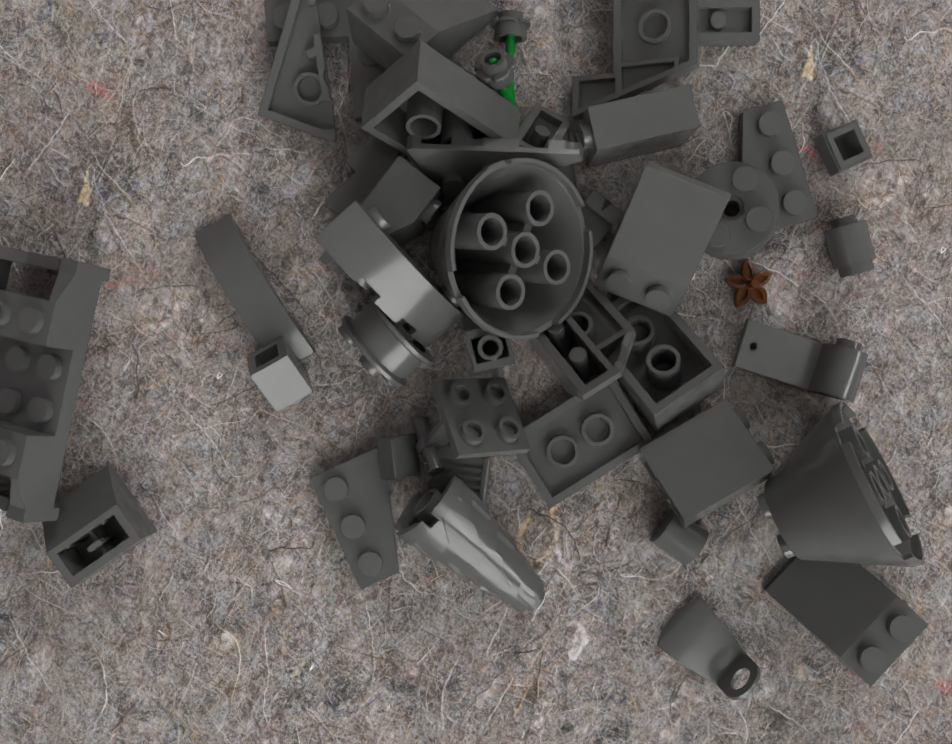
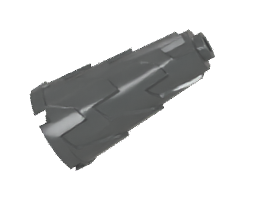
(460, 533)

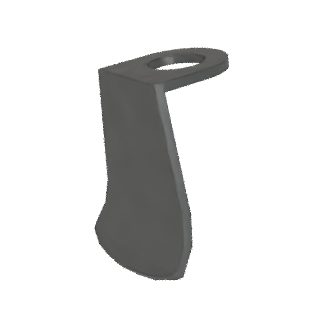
(708, 648)

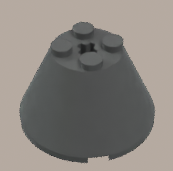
(514, 248)
(840, 499)

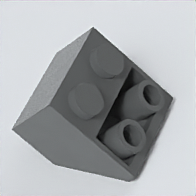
(95, 526)

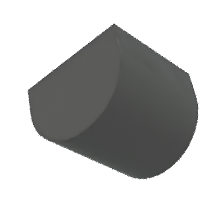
(843, 147)
(678, 541)

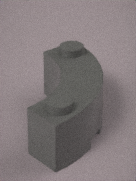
(375, 260)

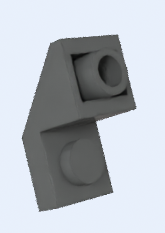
(486, 349)

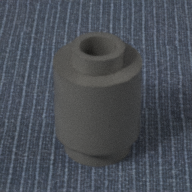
(850, 246)

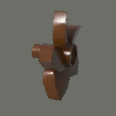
(749, 285)

